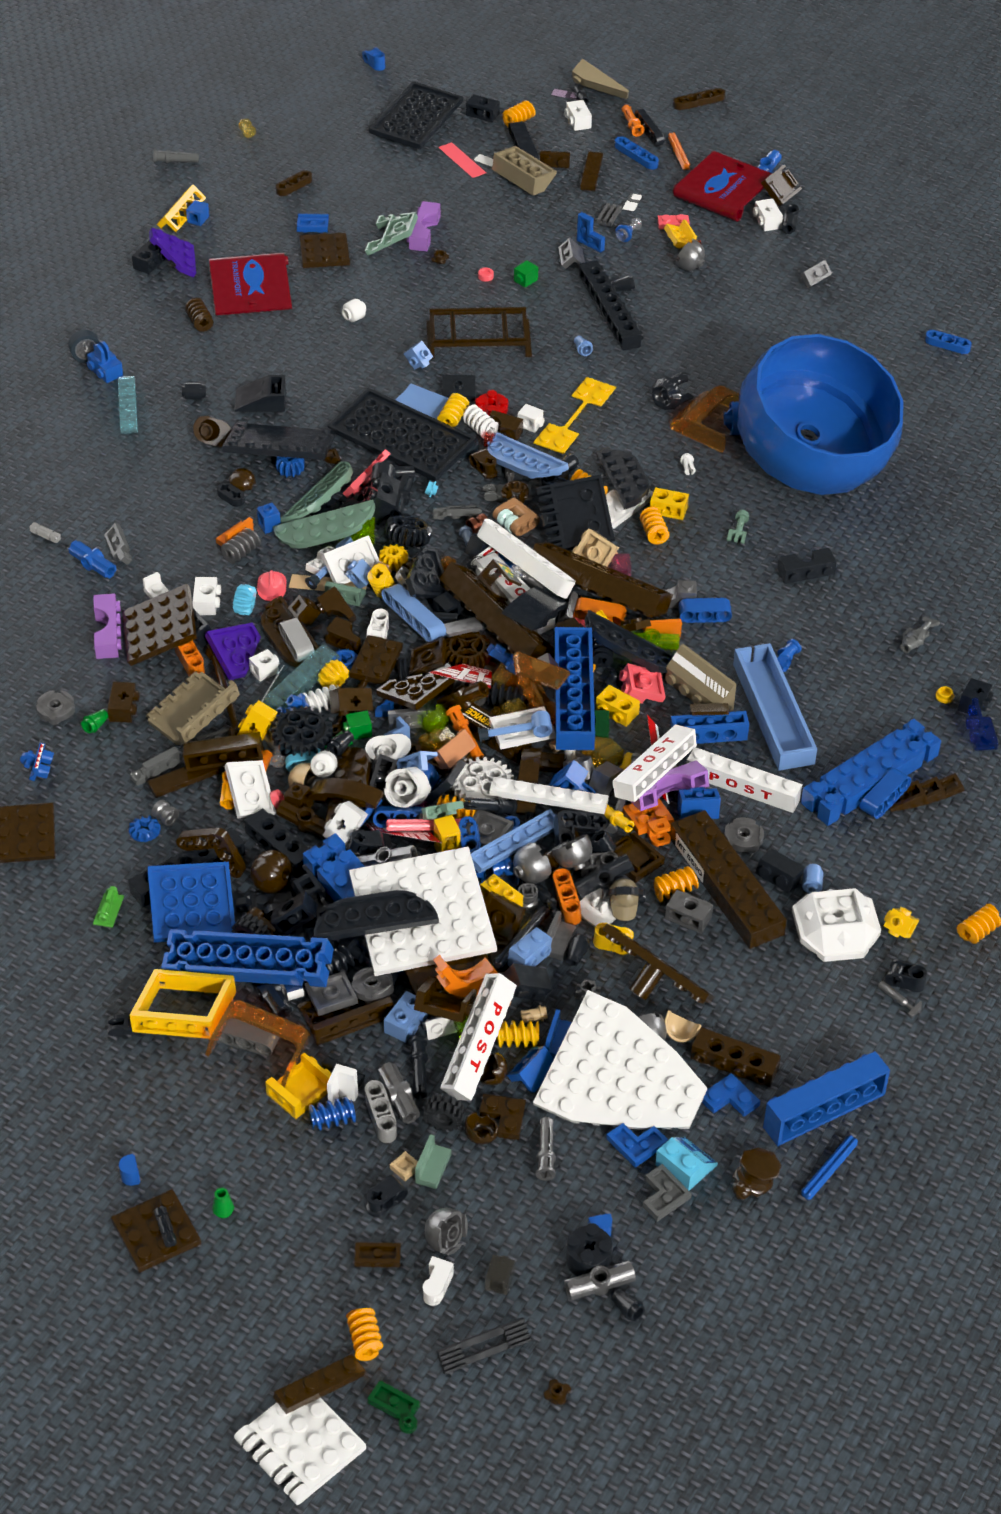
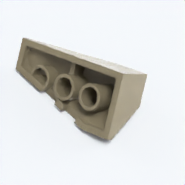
(595, 79)

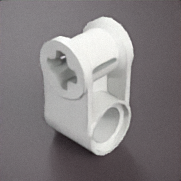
(379, 624)

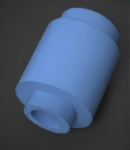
(812, 878)

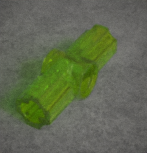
(664, 641)

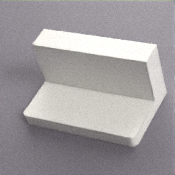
(342, 1083)

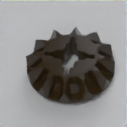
(515, 486)

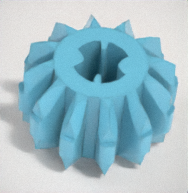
(244, 599)

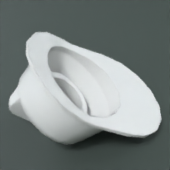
(393, 746)

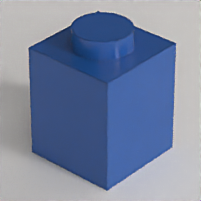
(197, 213)

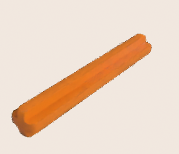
(678, 151)

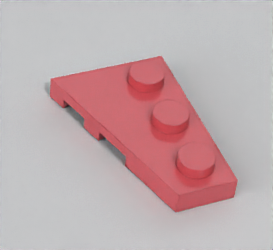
(364, 477)

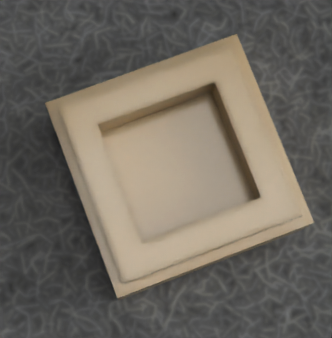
(404, 1166)

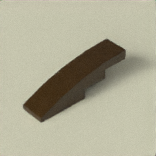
(928, 792)

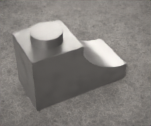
(681, 591)

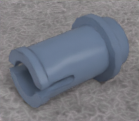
(465, 533)

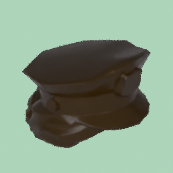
(755, 1173)

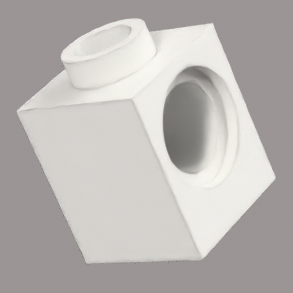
(531, 417)
(264, 665)

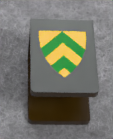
(489, 580)

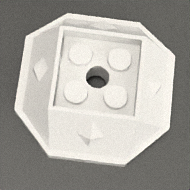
(836, 924)

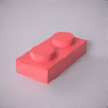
(671, 219)

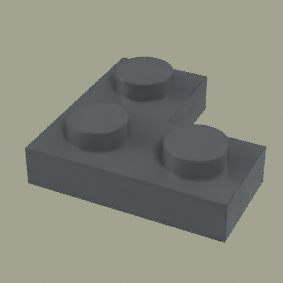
(669, 1194)

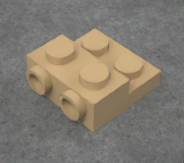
(596, 547)

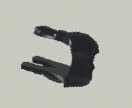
(671, 396)

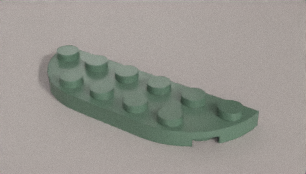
(320, 493)
(325, 526)

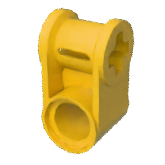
(603, 943)

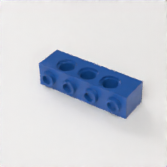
(715, 727)

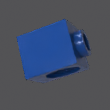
(268, 517)

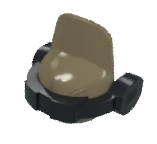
(623, 898)

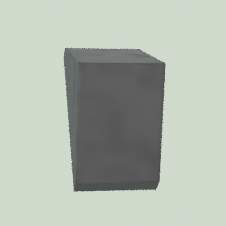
(603, 778)

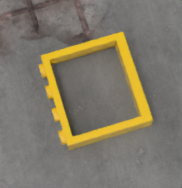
(182, 1024)

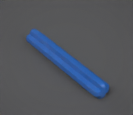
(829, 1167)

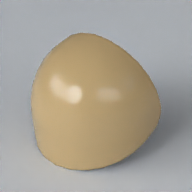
(299, 773)
(680, 1028)

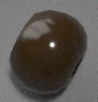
(271, 871)

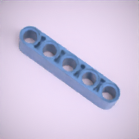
(413, 612)

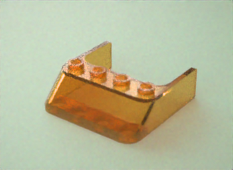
(690, 418)
(534, 672)
(266, 1021)

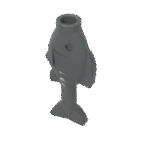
(915, 637)

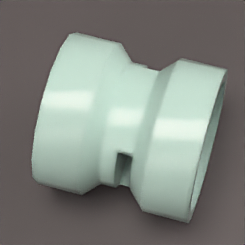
(506, 518)

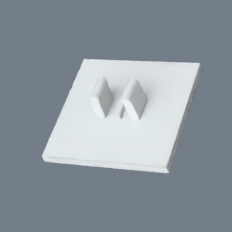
(596, 911)

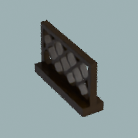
(347, 1022)

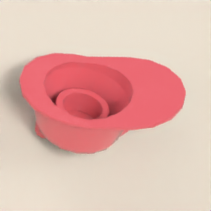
(271, 585)

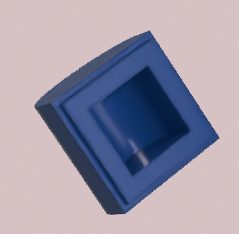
(129, 1170)
(603, 1221)

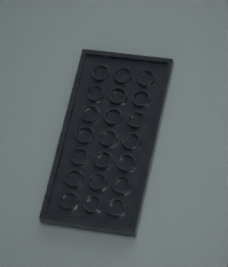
(404, 432)

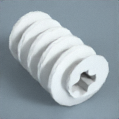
(479, 421)
(319, 698)

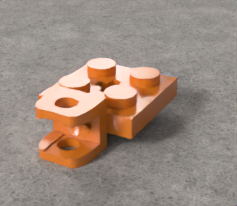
(655, 825)

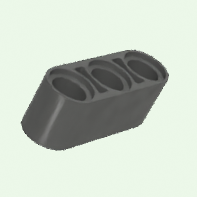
(248, 1037)

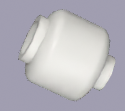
(354, 310)
(323, 764)

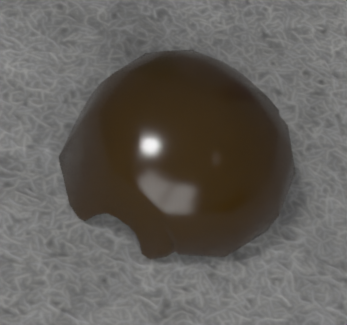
(242, 479)
(494, 1070)
(480, 1129)

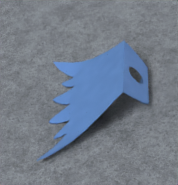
(423, 400)

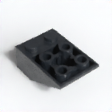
(262, 395)

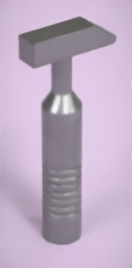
(900, 999)

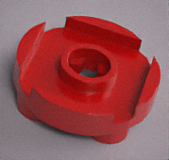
(492, 401)

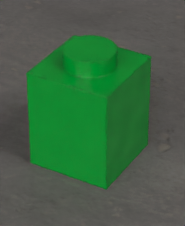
(526, 274)
(358, 724)

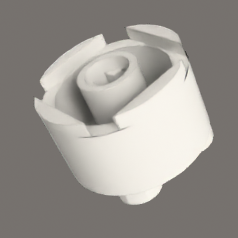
(407, 787)

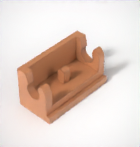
(454, 749)

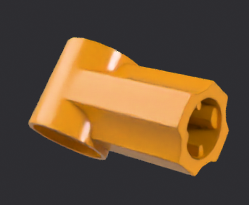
(226, 797)

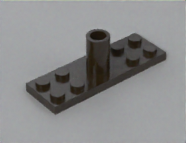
(654, 969)

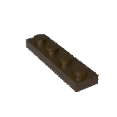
(319, 1383)

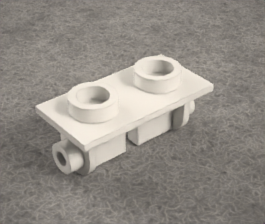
(438, 1027)

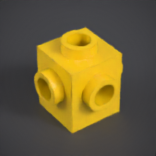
(900, 922)

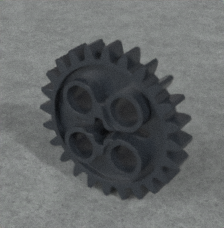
(301, 731)

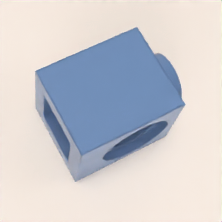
(358, 572)

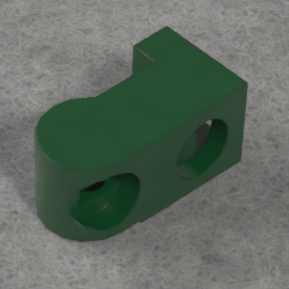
(602, 723)

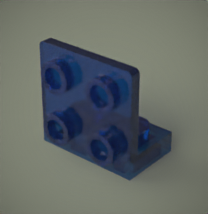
(981, 729)

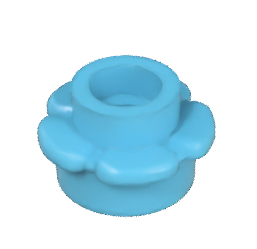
(431, 488)

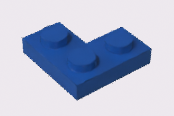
(586, 234)
(499, 653)
(730, 1091)
(636, 1148)

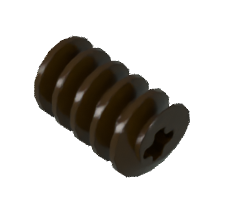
(199, 314)

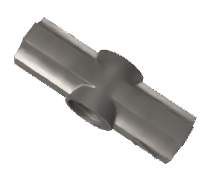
(386, 855)
(399, 1093)
(588, 1284)

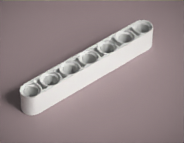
(526, 558)

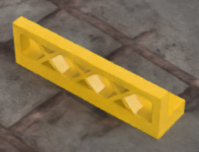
(166, 219)

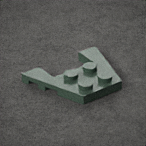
(396, 230)

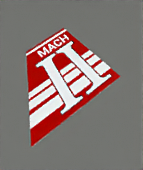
(466, 673)
(423, 835)

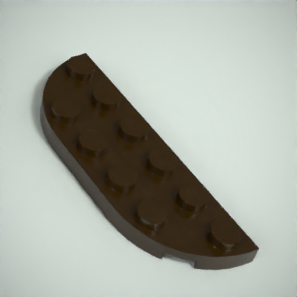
(274, 613)
(352, 765)

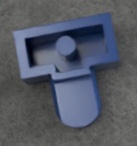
(104, 363)
(572, 777)
(697, 800)

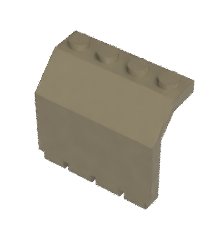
(191, 707)

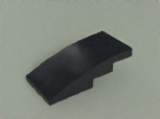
(534, 608)

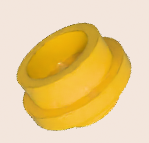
(944, 695)

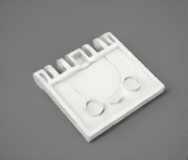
(304, 1443)

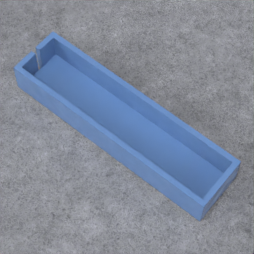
(775, 707)

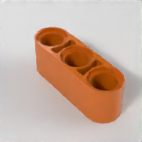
(613, 611)
(190, 658)
(567, 896)

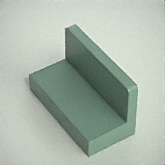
(350, 594)
(431, 1164)

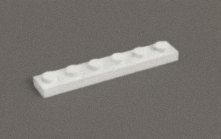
(548, 795)

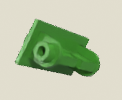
(108, 908)

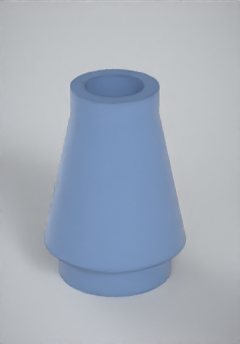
(583, 346)

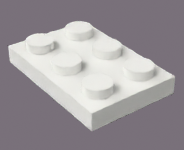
(341, 557)
(517, 738)
(249, 787)

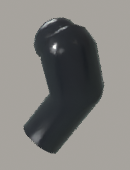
(612, 680)

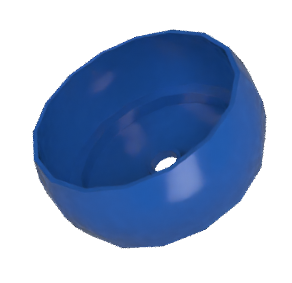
(828, 390)

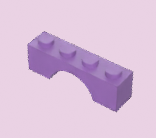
(428, 215)
(106, 640)
(678, 778)

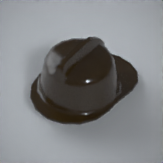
(211, 430)

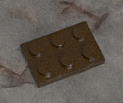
(376, 660)

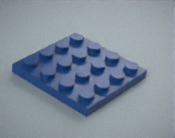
(190, 898)

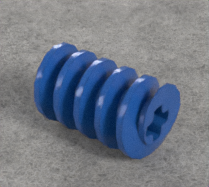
(332, 1113)

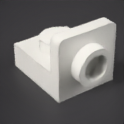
(153, 585)

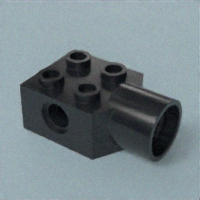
(382, 489)

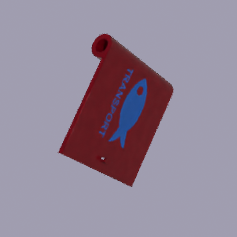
(721, 185)
(250, 283)

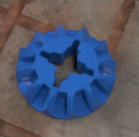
(348, 656)
(143, 834)

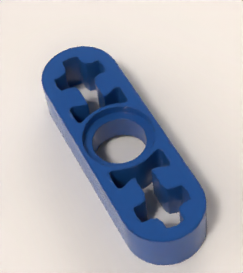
(957, 343)

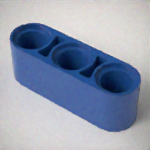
(704, 610)
(885, 793)
(392, 811)

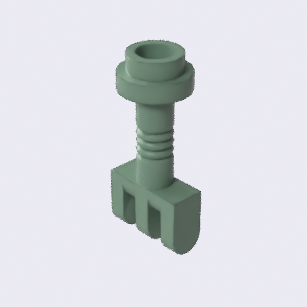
(741, 518)

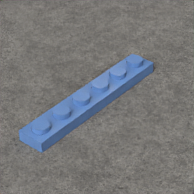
(512, 841)

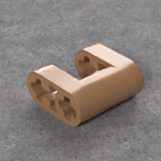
(527, 518)

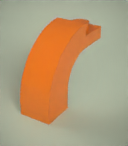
(462, 982)

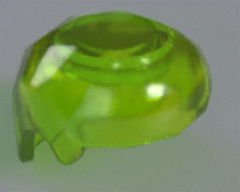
(435, 719)

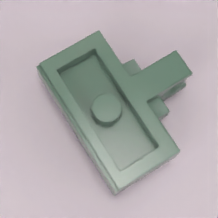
(434, 812)

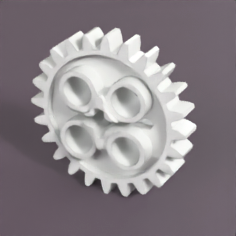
(477, 778)

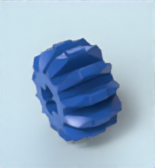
(289, 466)

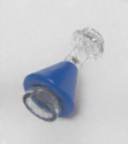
(624, 232)

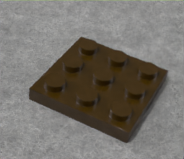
(324, 250)
(27, 832)
(142, 1234)

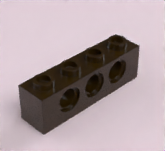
(735, 1057)

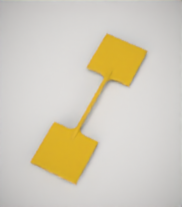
(560, 438)

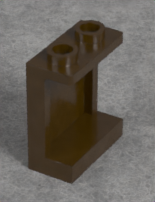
(443, 1004)

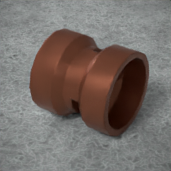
(475, 523)

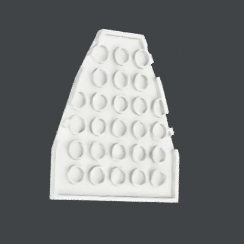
(619, 1073)

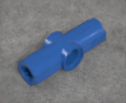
(770, 161)
(92, 559)

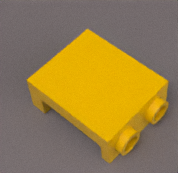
(304, 1087)

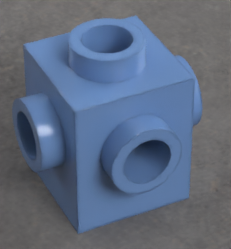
(418, 355)

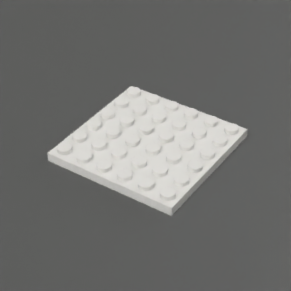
(454, 891)

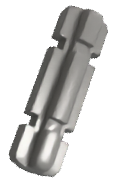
(45, 532)

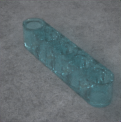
(127, 405)
(301, 678)

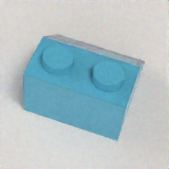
(685, 1161)

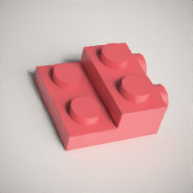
(642, 684)

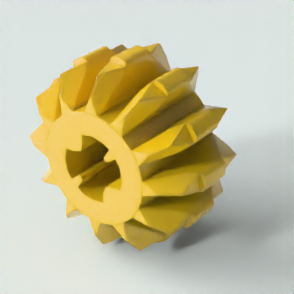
(393, 556)
(333, 674)

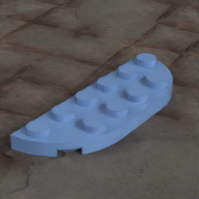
(524, 458)

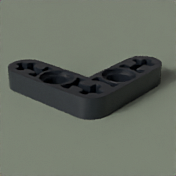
(571, 826)

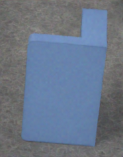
(417, 760)

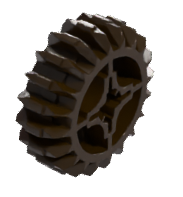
(467, 650)

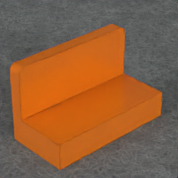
(233, 531)
(667, 626)

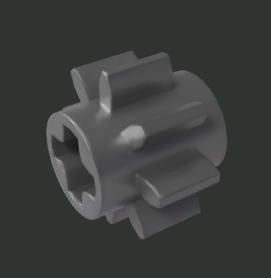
(586, 985)

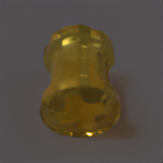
(246, 126)

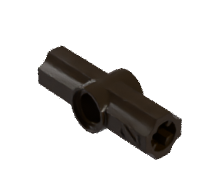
(464, 695)
(296, 815)

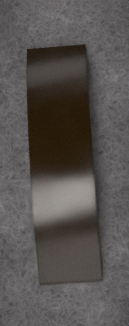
(529, 772)
(348, 790)

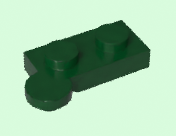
(396, 1405)

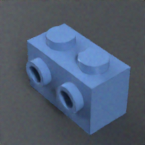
(530, 949)
(403, 1020)

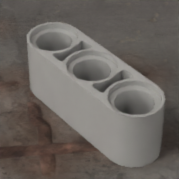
(296, 639)
(383, 1119)

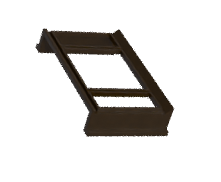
(505, 341)

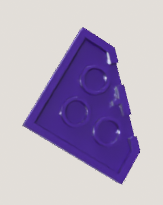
(175, 249)
(234, 647)

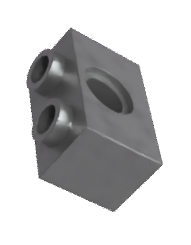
(689, 911)

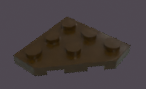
(414, 691)

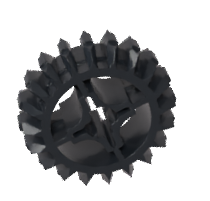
(408, 531)

